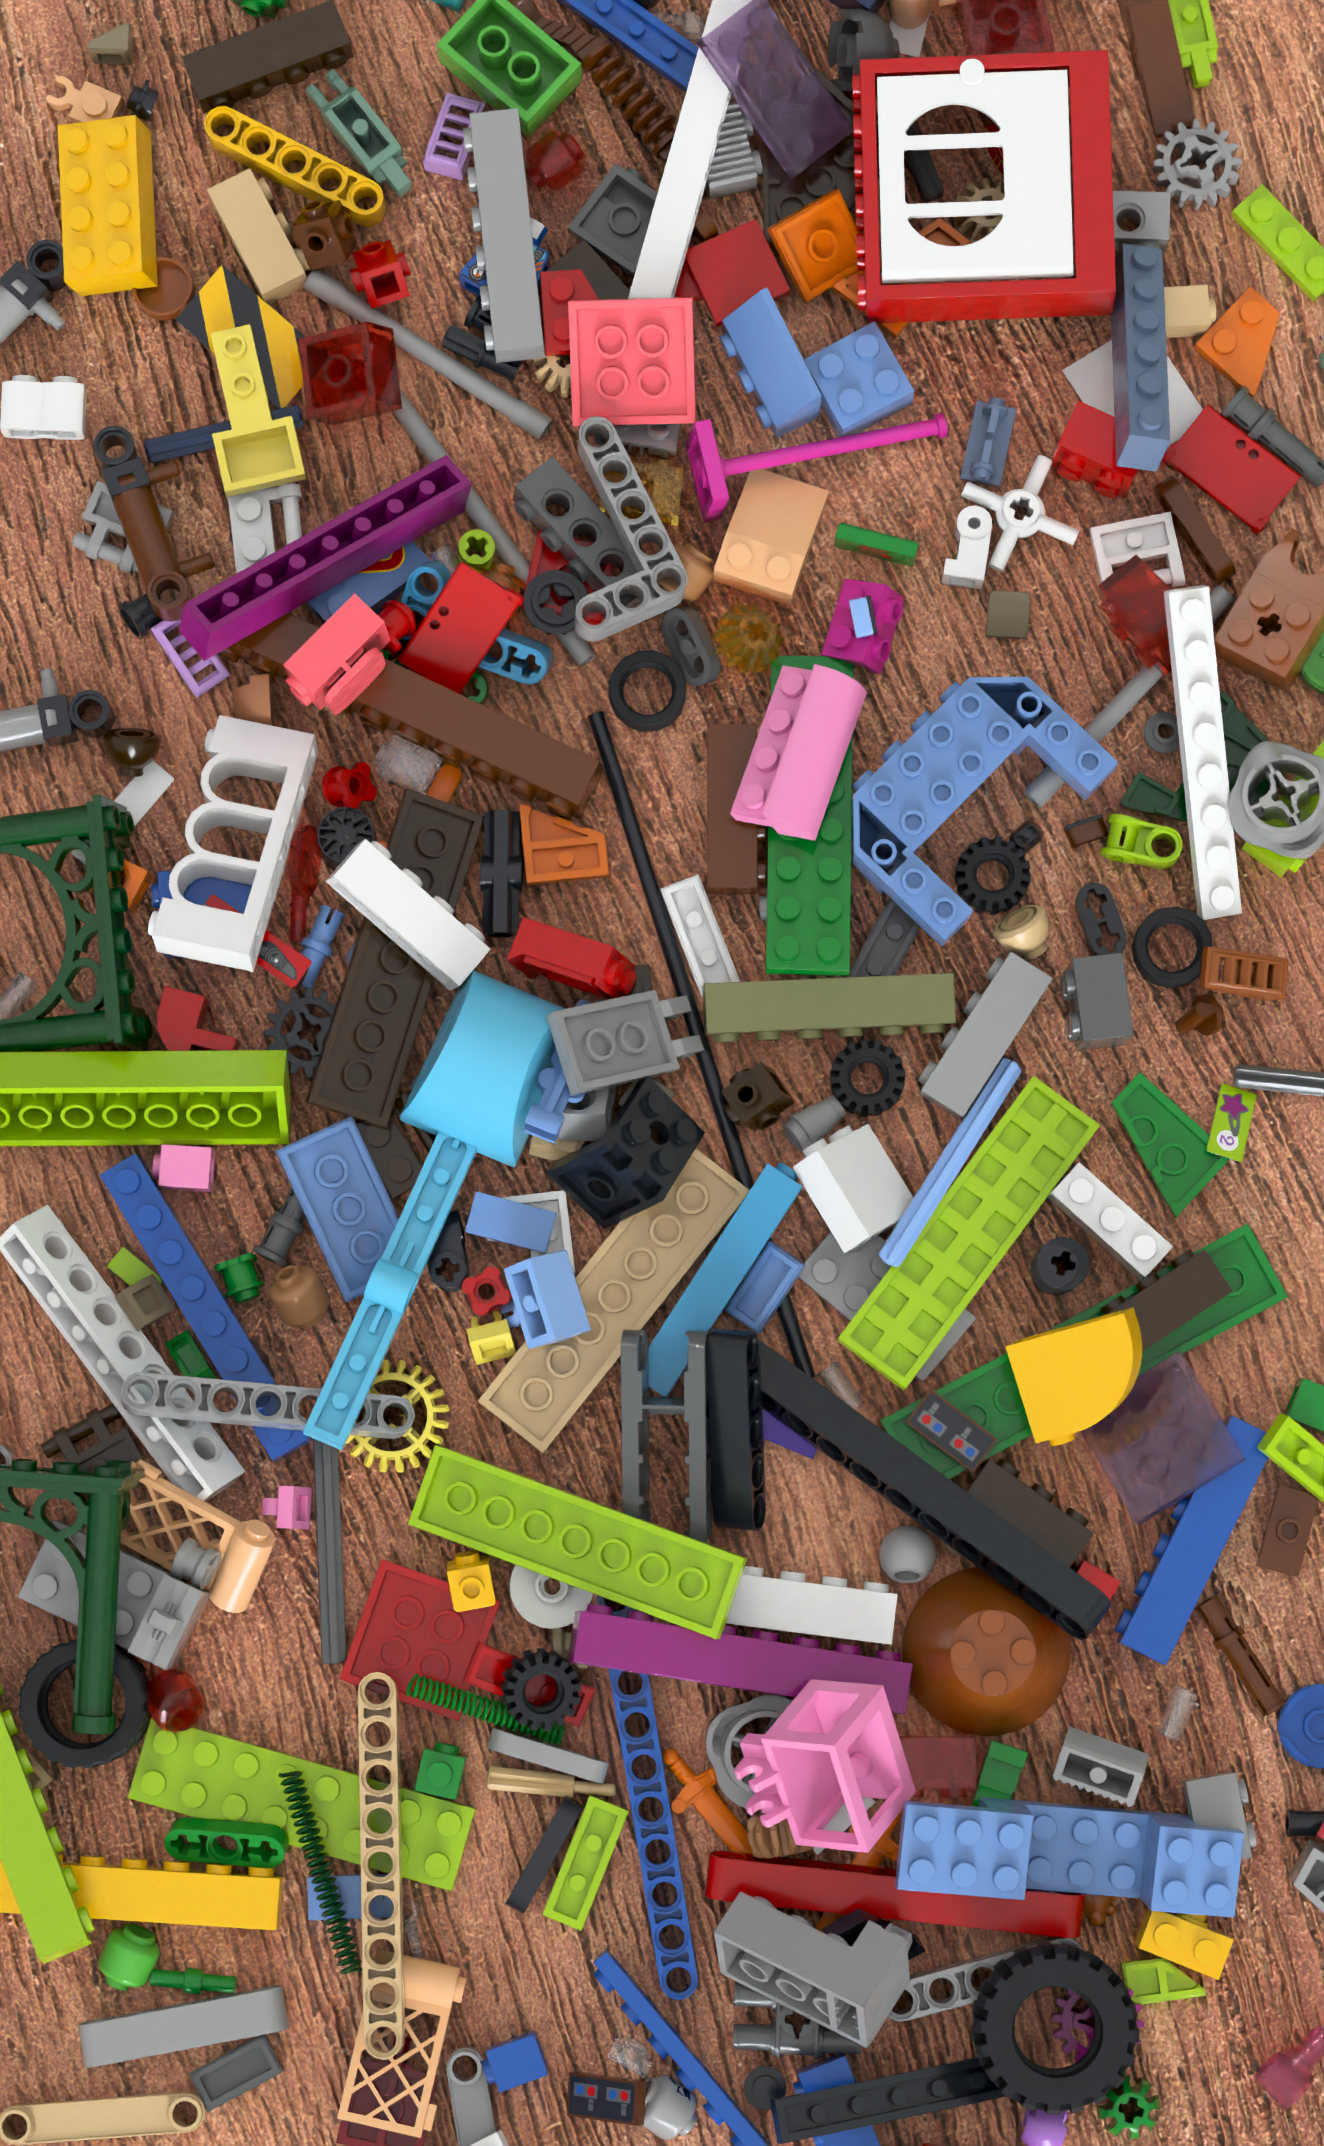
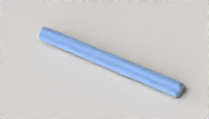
(950, 1162)

